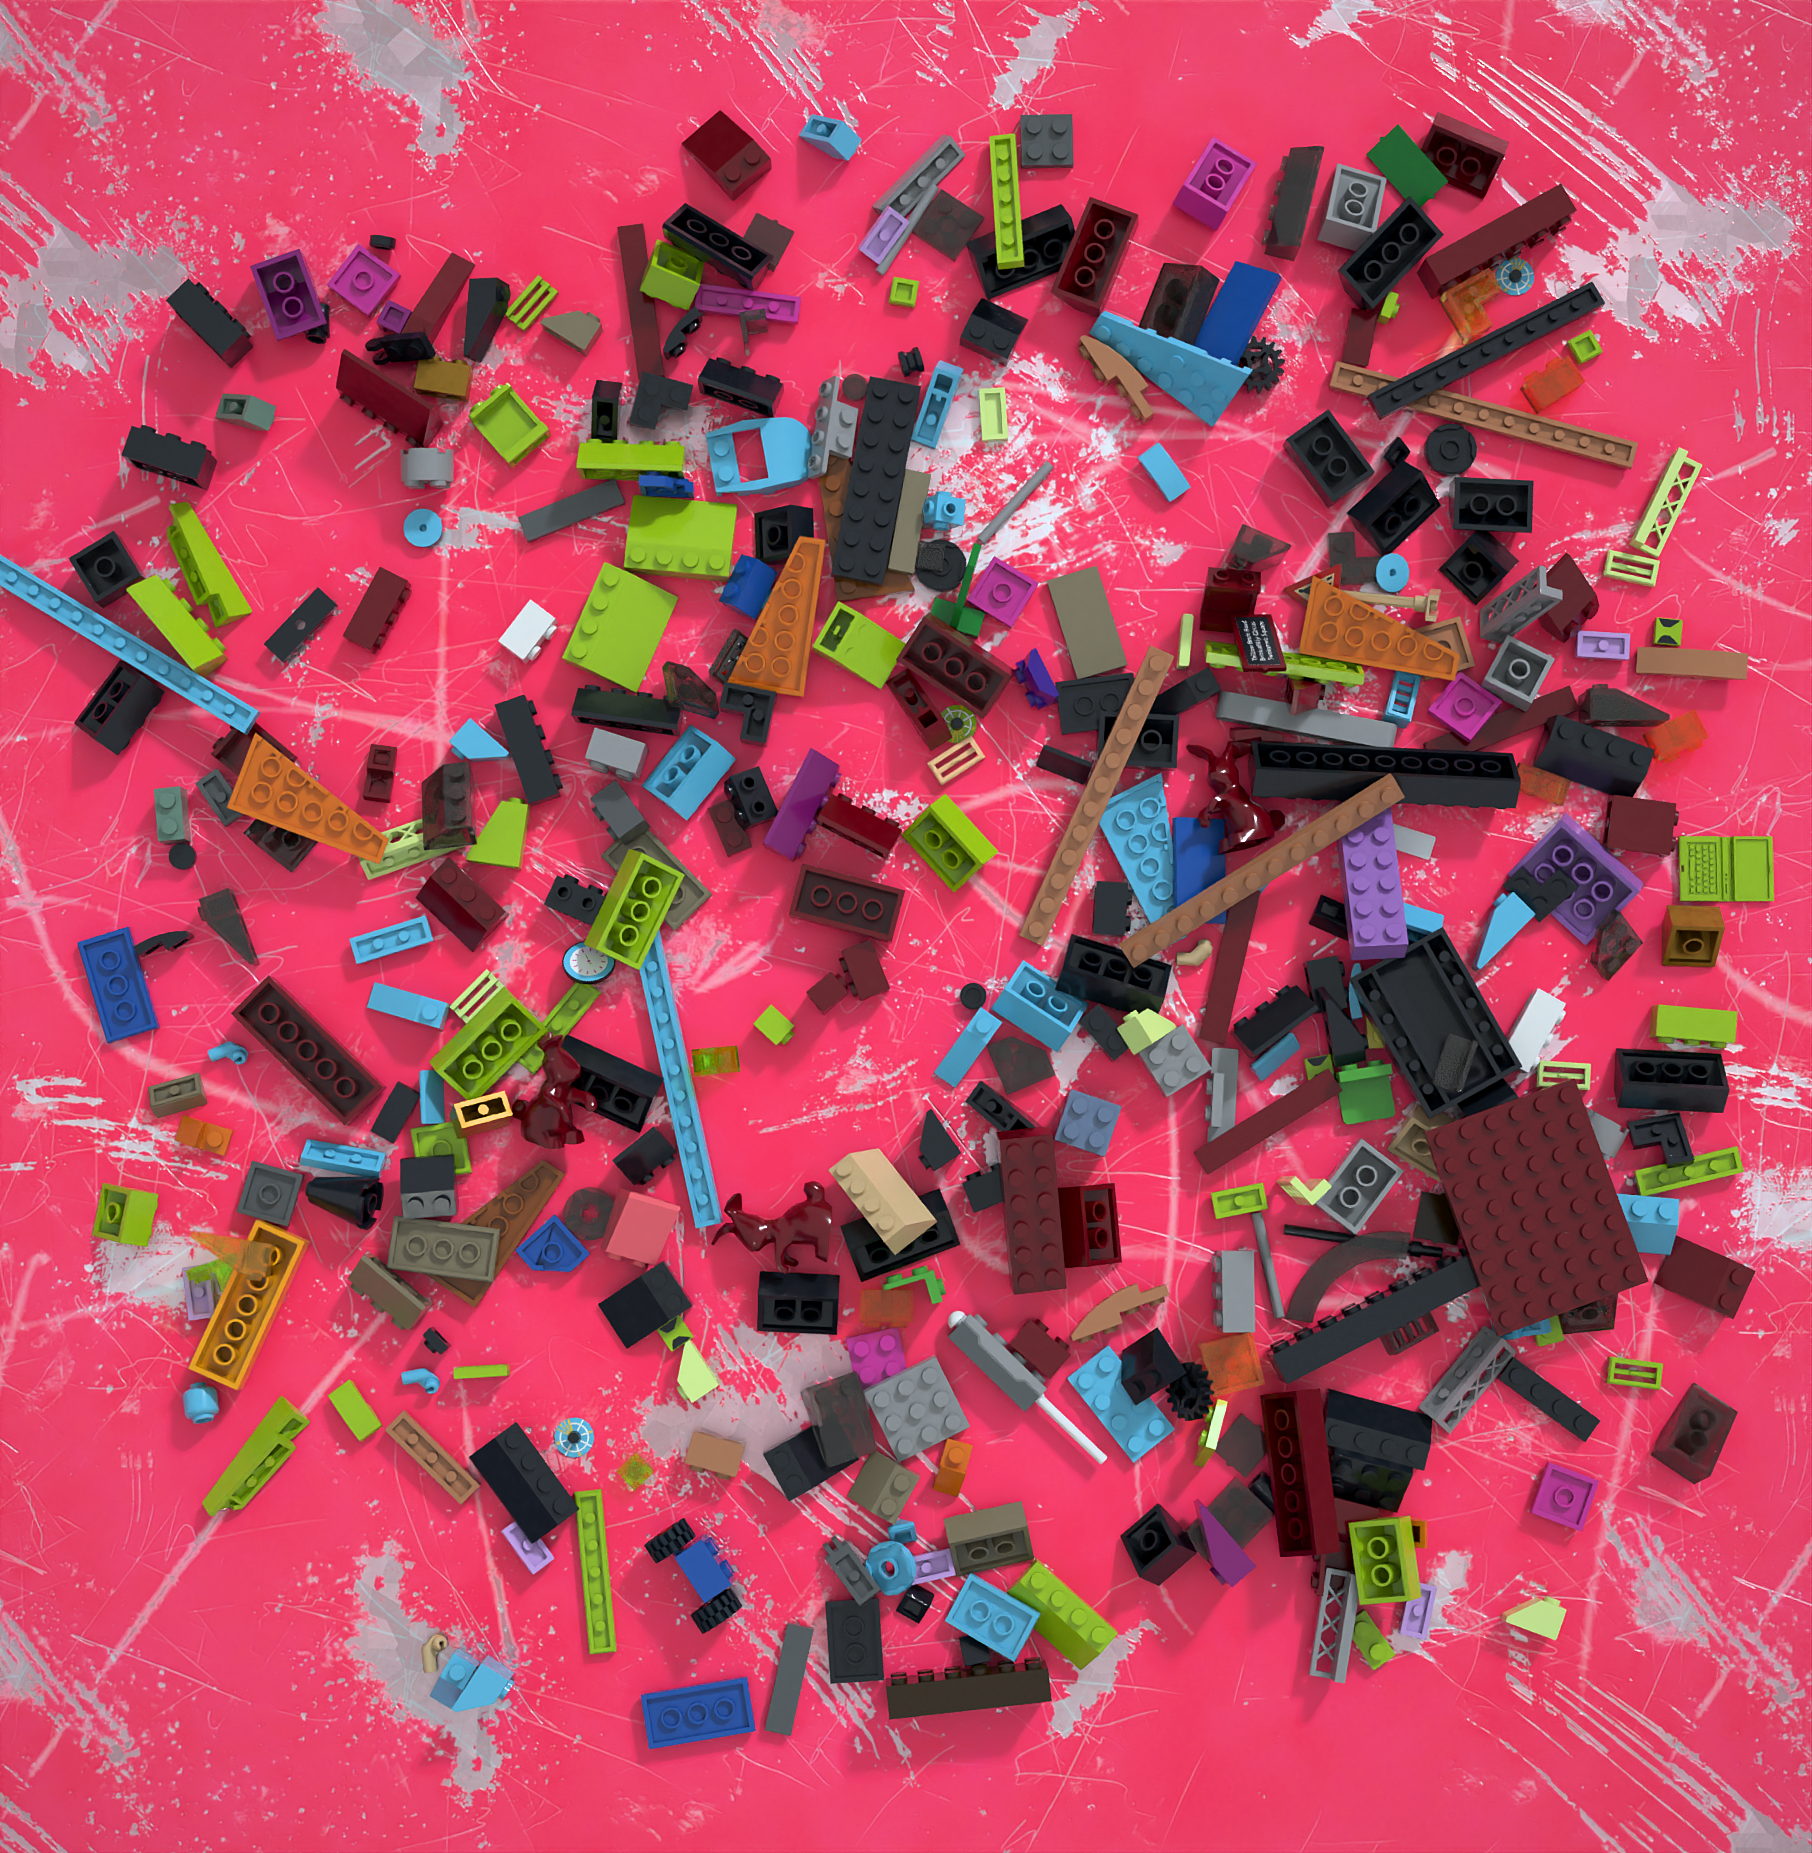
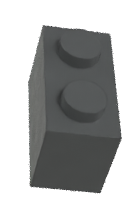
(619, 812)

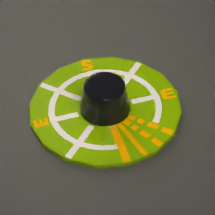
(960, 722)

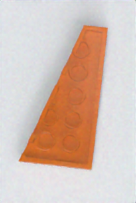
(1357, 633)
(782, 638)
(289, 798)

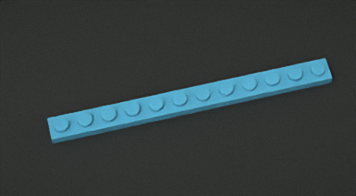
(127, 647)
(679, 1087)

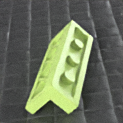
(1660, 497)
(402, 853)
(1304, 1193)

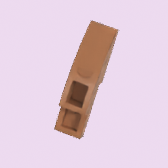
(1111, 368)
(1106, 1314)

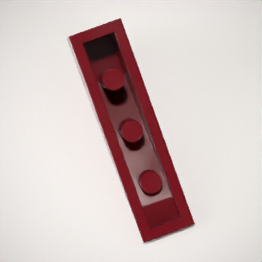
(440, 298)

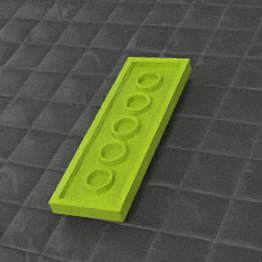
(1298, 665)

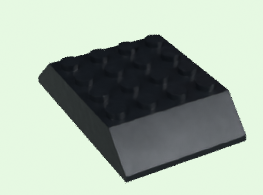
(1415, 1007)

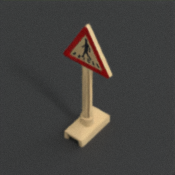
(1301, 590)

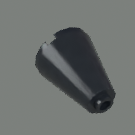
(348, 1198)

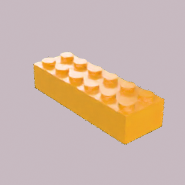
(248, 1311)

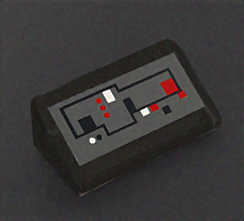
(728, 657)

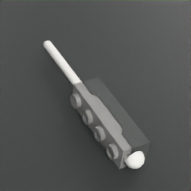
(1008, 1372)

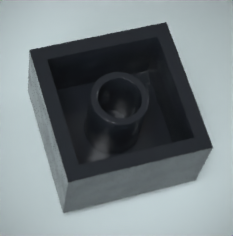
(107, 569)

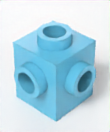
(944, 511)

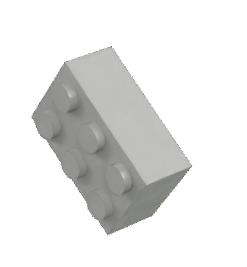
(1358, 1186)
(1234, 1291)

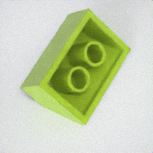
(949, 842)
(1385, 1560)

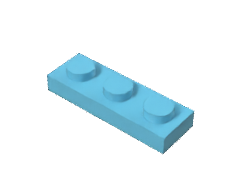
(391, 940)
(342, 1158)

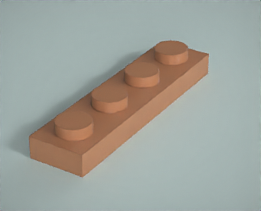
(432, 1457)

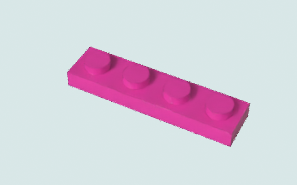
(732, 301)

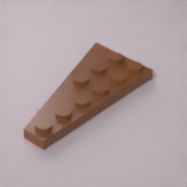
(834, 492)
(514, 1214)

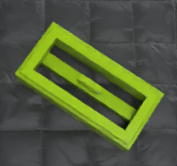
(524, 296)
(1611, 1370)
(481, 1371)

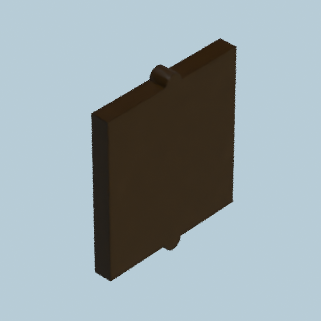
(1435, 1219)

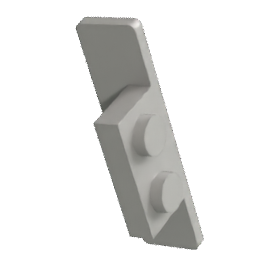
(833, 428)
(1221, 1092)

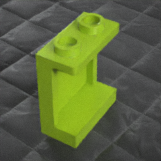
(508, 424)

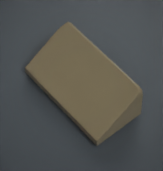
(177, 1095)

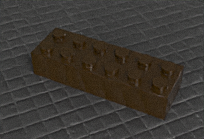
(968, 1688)

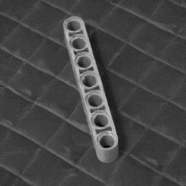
(1312, 723)

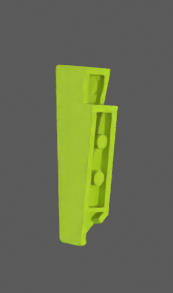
(204, 568)
(258, 1458)

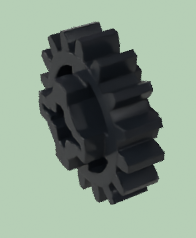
(1265, 371)
(1191, 1393)

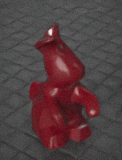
(1246, 820)
(549, 1116)
(801, 1225)

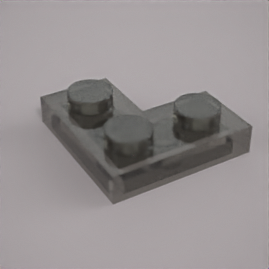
(1354, 569)

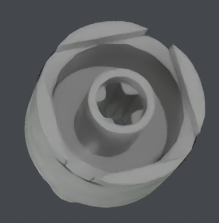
(427, 466)
(1607, 1134)

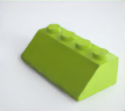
(628, 461)
(178, 624)
(634, 909)
(488, 1045)
(1064, 1617)

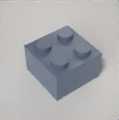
(1087, 1123)

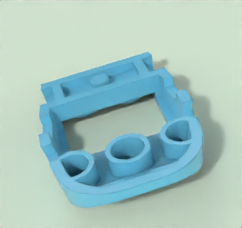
(786, 453)

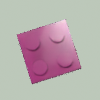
(364, 280)
(1002, 592)
(1464, 707)
(876, 1355)
(1564, 1496)

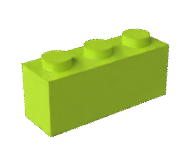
(1693, 1025)

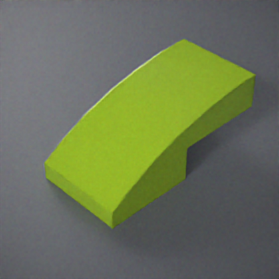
(355, 1410)

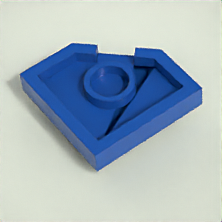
(655, 485)
(553, 1248)

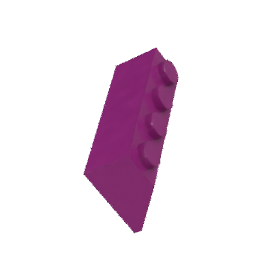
(801, 806)

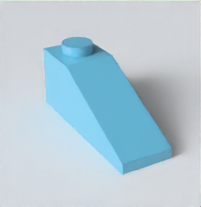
(937, 403)
(1502, 924)
(408, 1005)
(967, 1047)

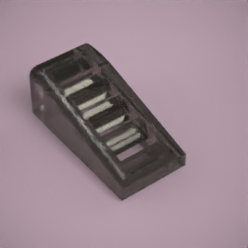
(1394, 1341)

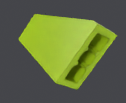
(503, 836)

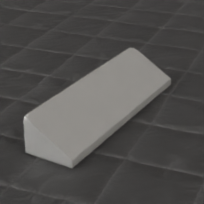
(926, 170)

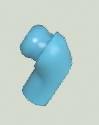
(230, 1050)
(423, 1377)

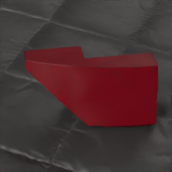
(1243, 733)

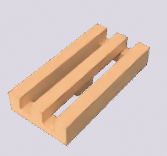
(937, 772)

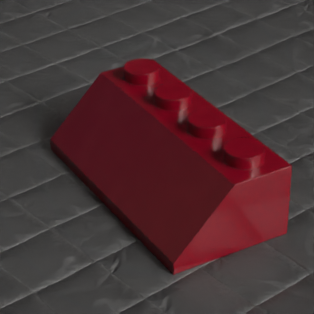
(1095, 256)

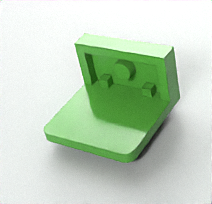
(1365, 1092)
(935, 1286)

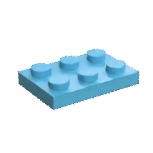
(993, 1617)

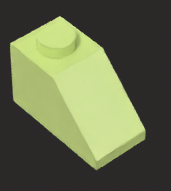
(1144, 1029)
(694, 1374)
(1537, 1616)

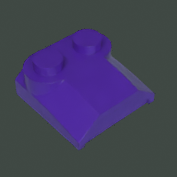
(1036, 680)

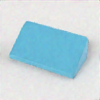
(1275, 1056)
(431, 1097)

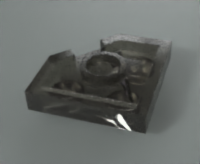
(689, 691)
(1615, 944)
(1019, 1063)

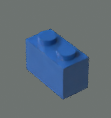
(748, 586)

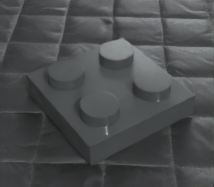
(1046, 141)
(270, 1193)

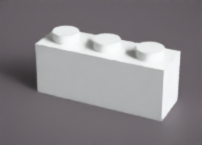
(1534, 1026)

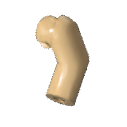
(1197, 956)
(430, 1650)

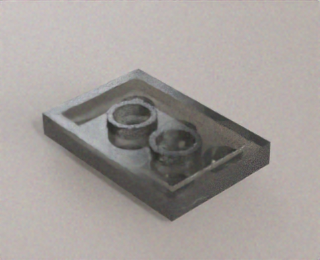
(1238, 1514)

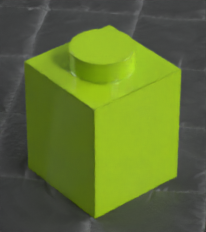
(775, 1026)

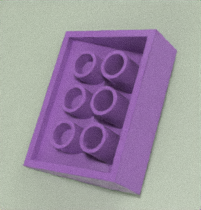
(1601, 877)

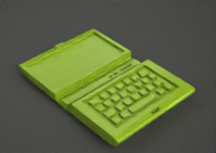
(1726, 868)

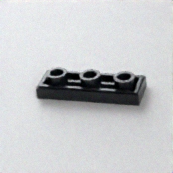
(289, 637)

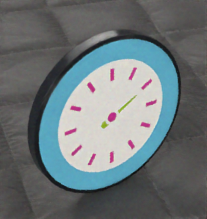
(587, 965)

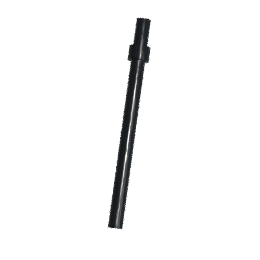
(1415, 1248)

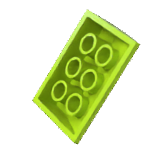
(680, 538)
(620, 628)

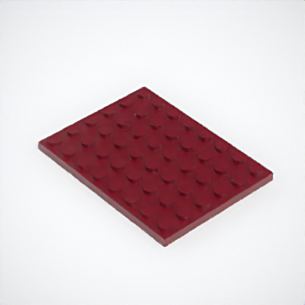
(1535, 1207)

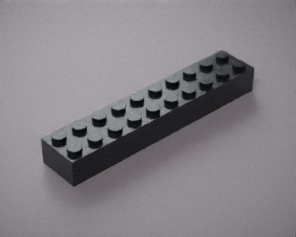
(1422, 774)
(1373, 1318)

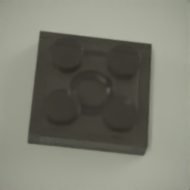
(948, 225)

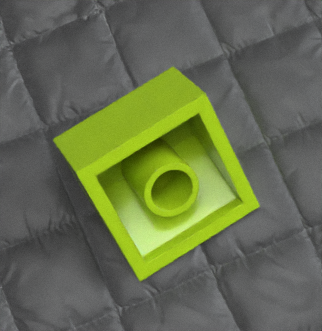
(672, 275)
(125, 1215)

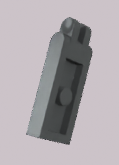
(851, 1571)

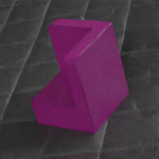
(393, 317)

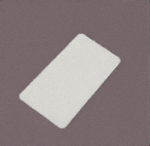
(1413, 842)

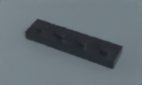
(1548, 1399)

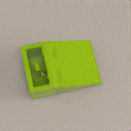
(858, 645)

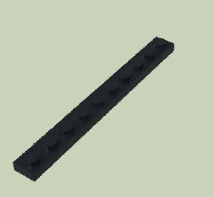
(1485, 350)

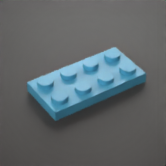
(1132, 1426)

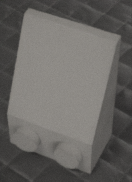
(1351, 207)

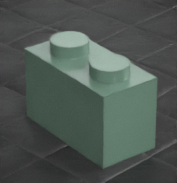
(172, 815)

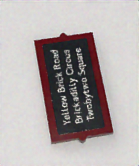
(1257, 643)

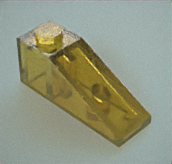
(242, 1255)

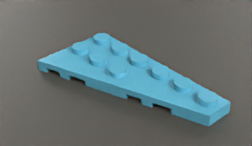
(1178, 368)
(1142, 843)

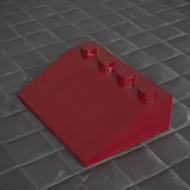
(387, 400)

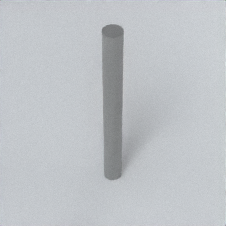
(913, 219)
(1015, 502)
(1268, 1266)

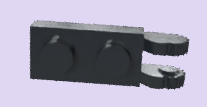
(401, 348)

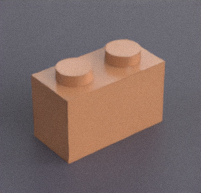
(714, 1454)

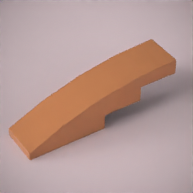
(1692, 663)

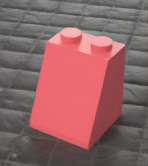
(638, 1227)

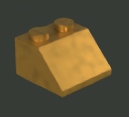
(1691, 935)

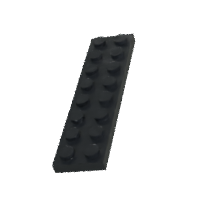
(876, 481)

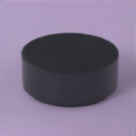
(382, 242)
(182, 856)
(973, 996)

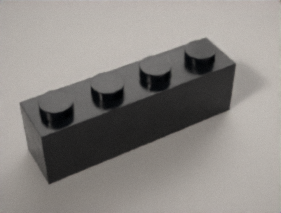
(528, 750)

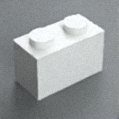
(529, 632)

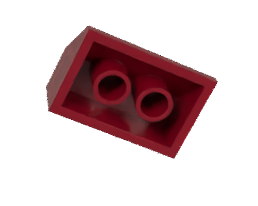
(1464, 153)
(859, 825)
(461, 904)
(1089, 1225)

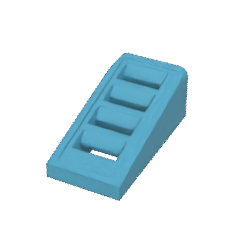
(1395, 713)

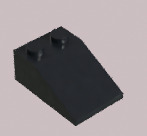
(645, 1304)
(799, 1463)

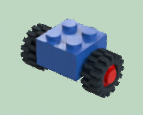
(703, 1569)

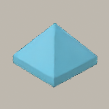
(902, 1531)

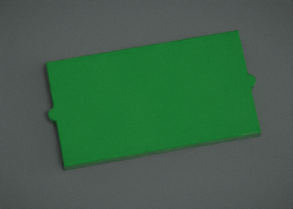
(1407, 166)

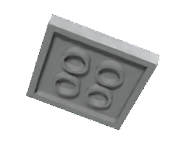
(916, 1408)

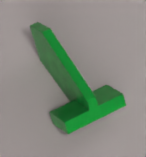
(962, 618)

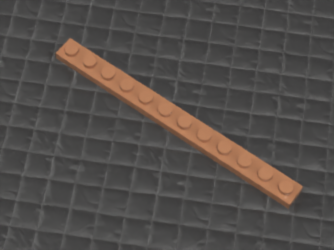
(1495, 418)
(1096, 795)
(1262, 870)

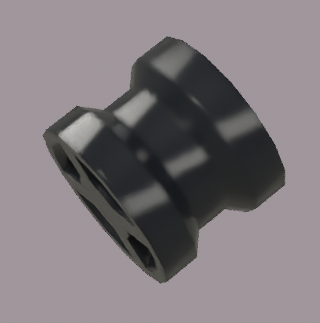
(910, 361)

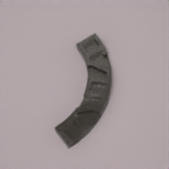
(1339, 1261)

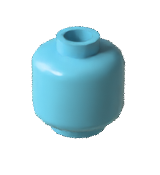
(200, 1403)

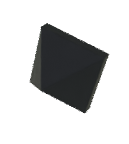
(1395, 452)

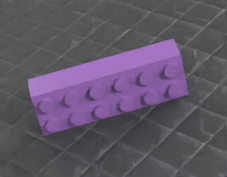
(1373, 890)

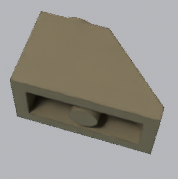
(574, 329)

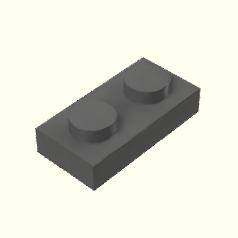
(218, 793)

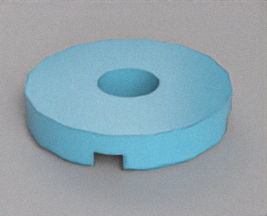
(903, 1563)

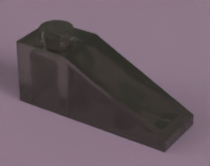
(226, 919)

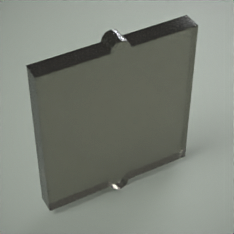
(769, 236)
(1242, 1445)

